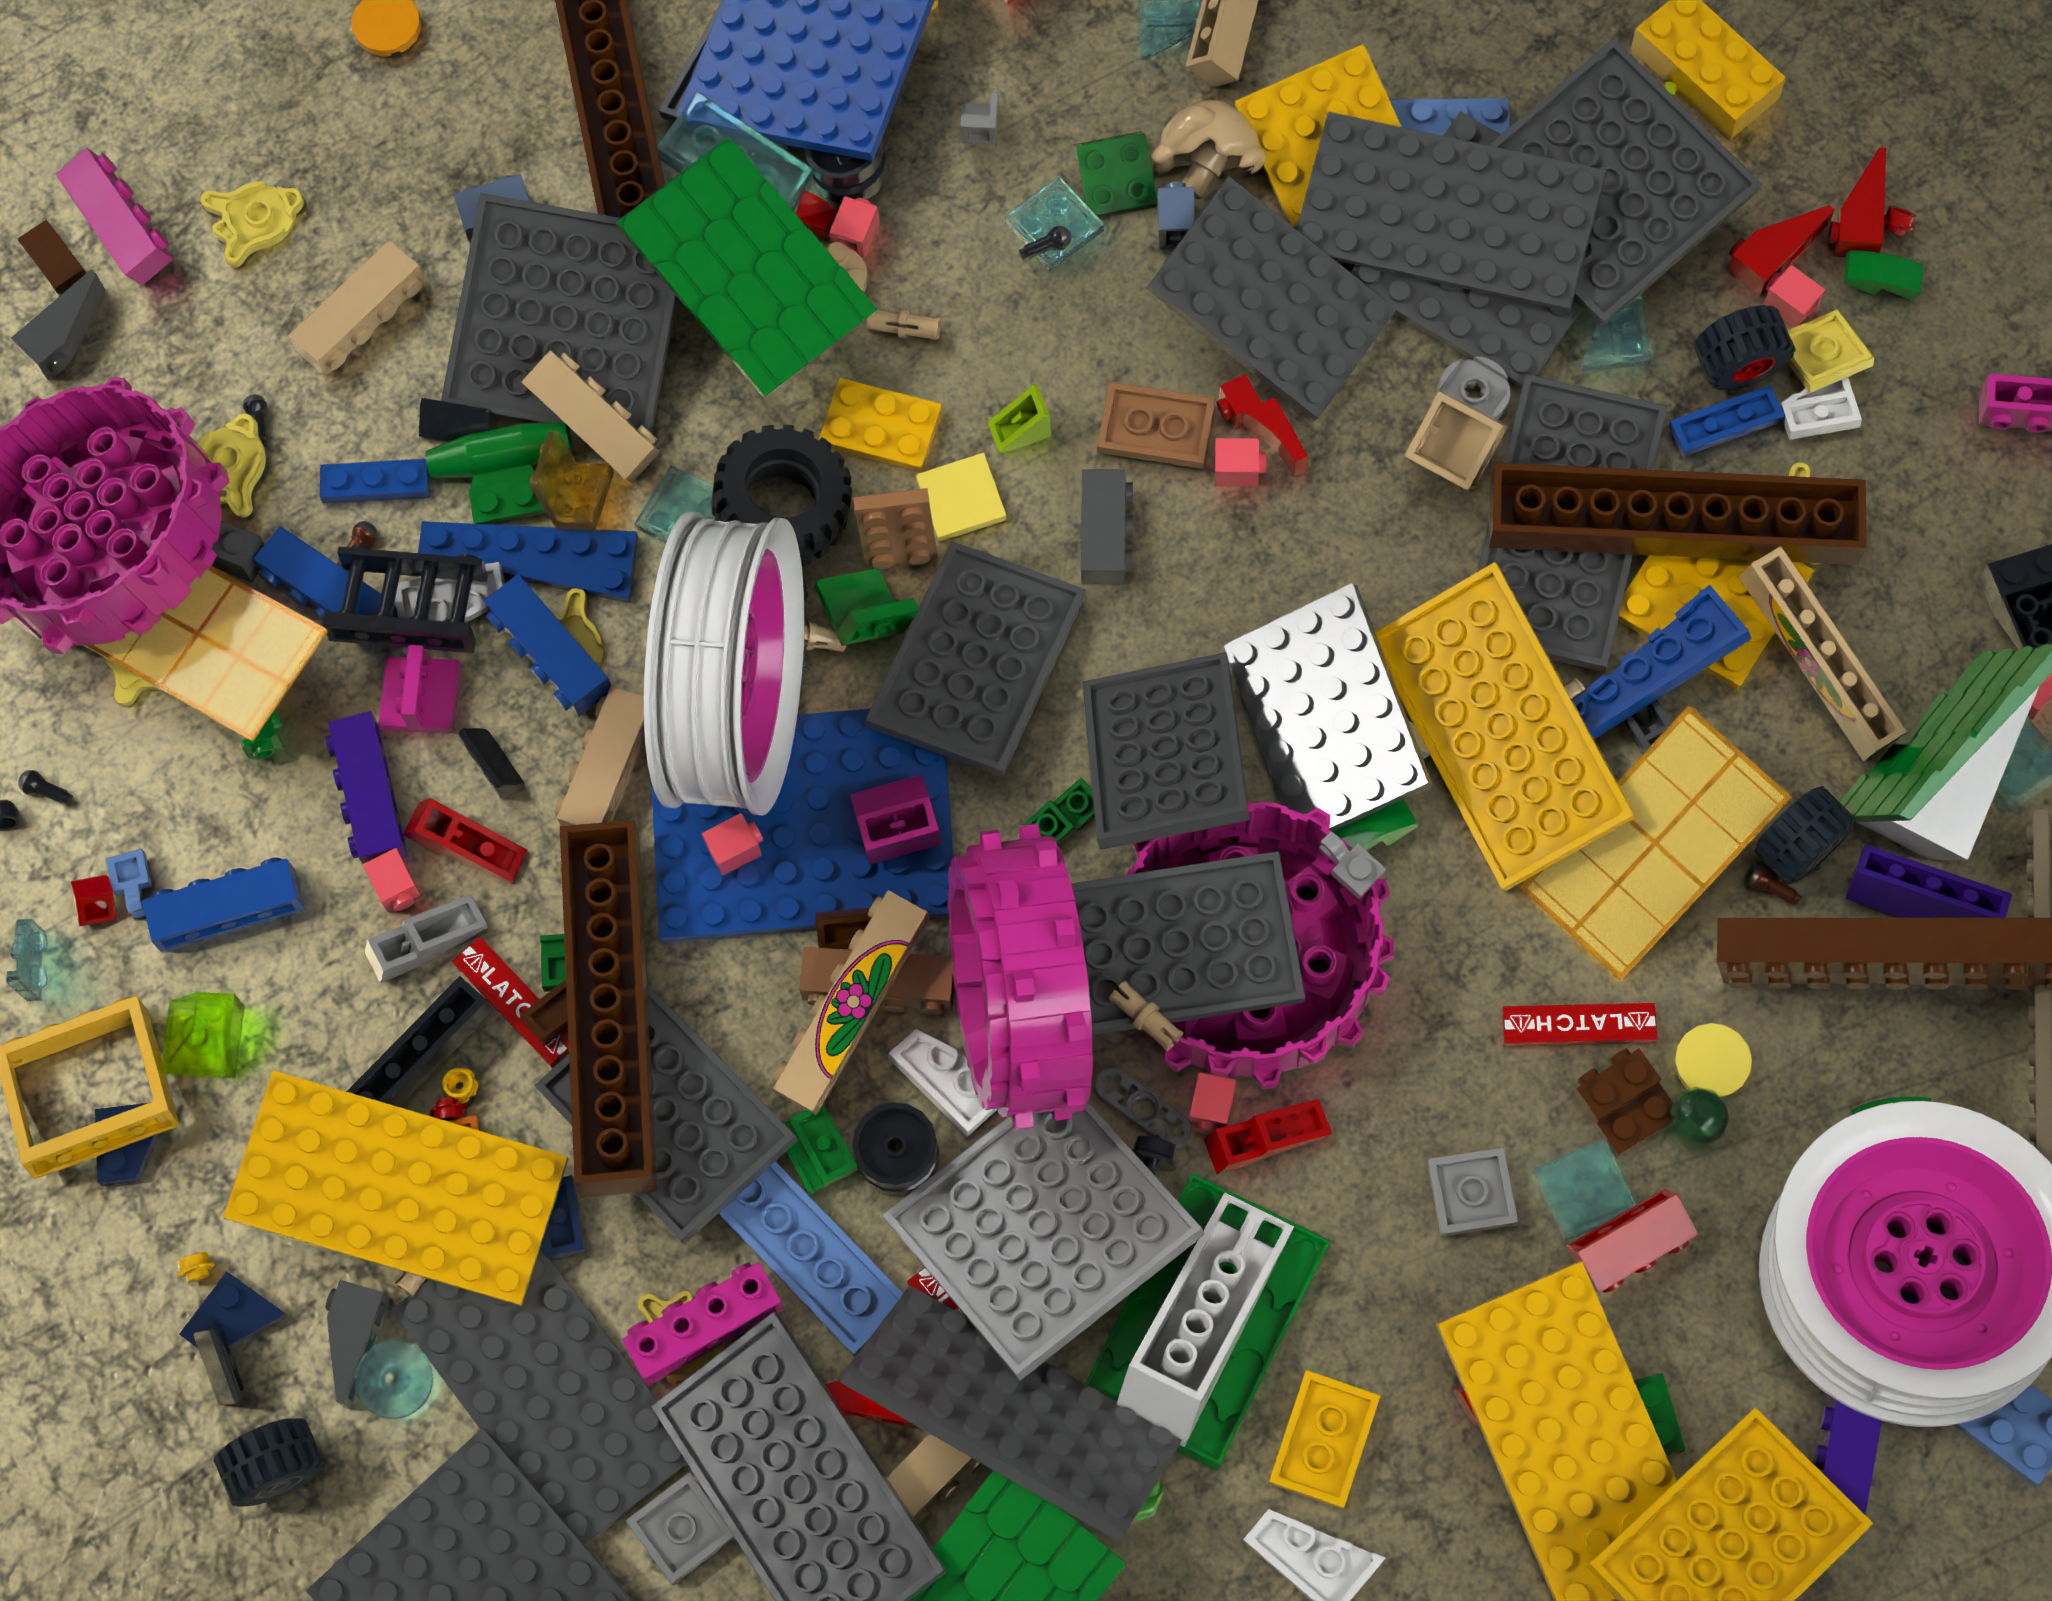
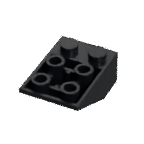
(2022, 596)

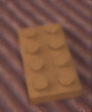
(896, 528)

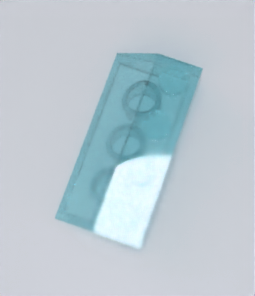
(706, 125)

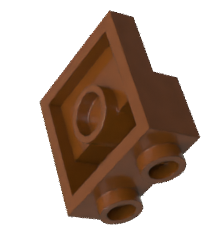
(1625, 1101)

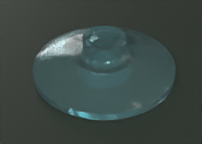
(413, 1382)

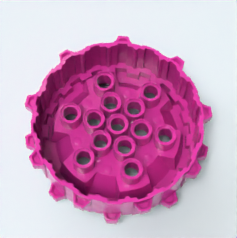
(102, 514)
(1327, 928)
(1020, 977)

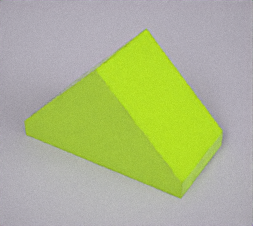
(1021, 421)

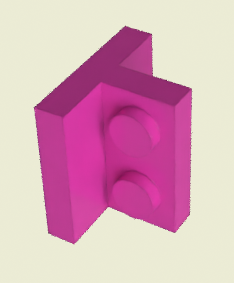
(419, 693)

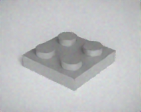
(1472, 1192)
(680, 1529)

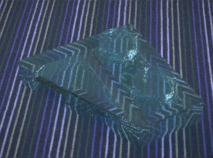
(1621, 341)

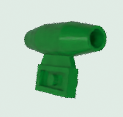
(500, 468)

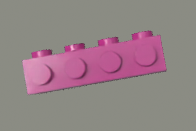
(115, 216)
(2016, 403)
(702, 1323)

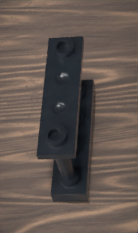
(382, 627)

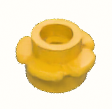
(456, 1076)
(195, 1267)

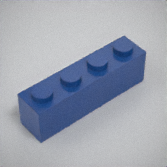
(310, 576)
(547, 645)
(222, 904)

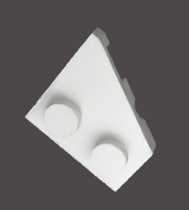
(1821, 411)

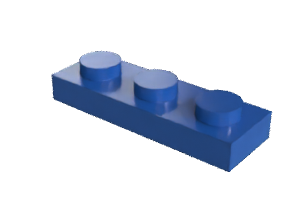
(1726, 421)
(374, 481)

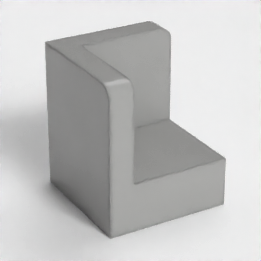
(980, 122)

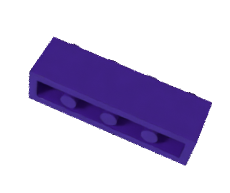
(366, 787)
(1919, 890)
(1848, 1451)

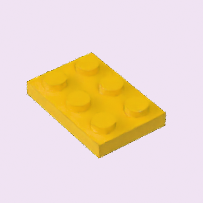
(881, 424)
(1324, 1439)

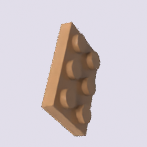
(1156, 425)

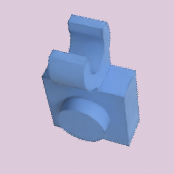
(128, 877)

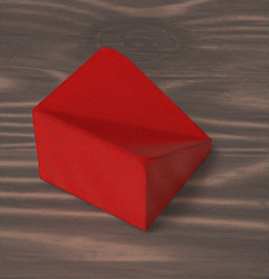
(816, 214)
(93, 900)

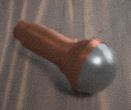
(362, 534)
(1761, 879)

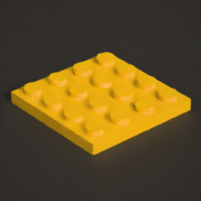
(1294, 112)
(1671, 582)

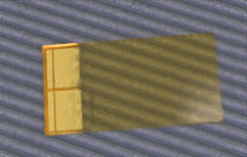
(222, 651)
(1694, 813)

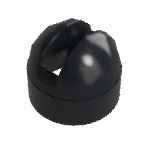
(8, 815)

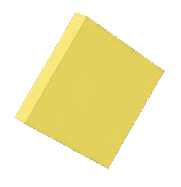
(1827, 351)
(962, 497)

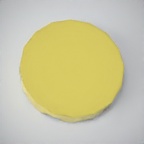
(1713, 1059)

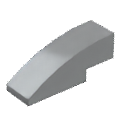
(424, 937)

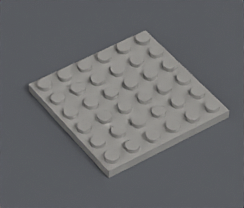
(1042, 1231)

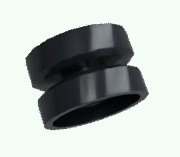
(847, 176)
(885, 1129)

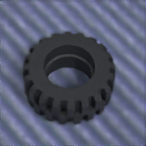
(790, 456)

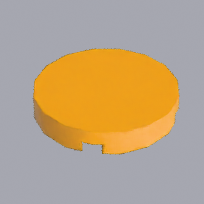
(386, 26)

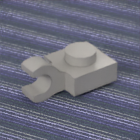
(1354, 868)

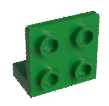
(1116, 173)
(863, 607)

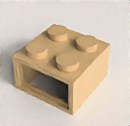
(1456, 440)

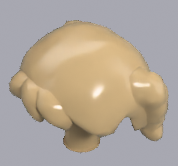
(1212, 139)

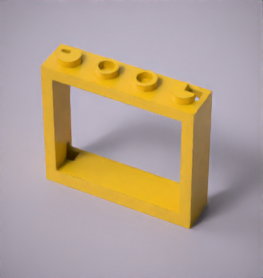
(102, 1135)

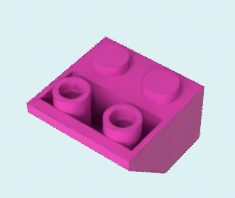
(895, 819)

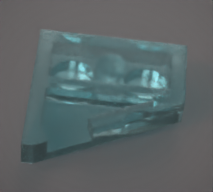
(1165, 24)
(28, 949)

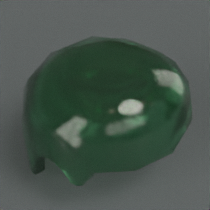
(1698, 1117)

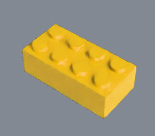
(1708, 64)

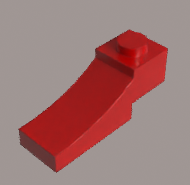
(1266, 420)
(1266, 1135)

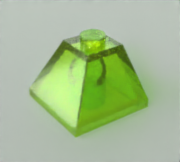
(203, 1035)

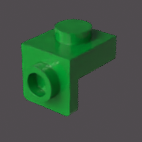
(267, 741)

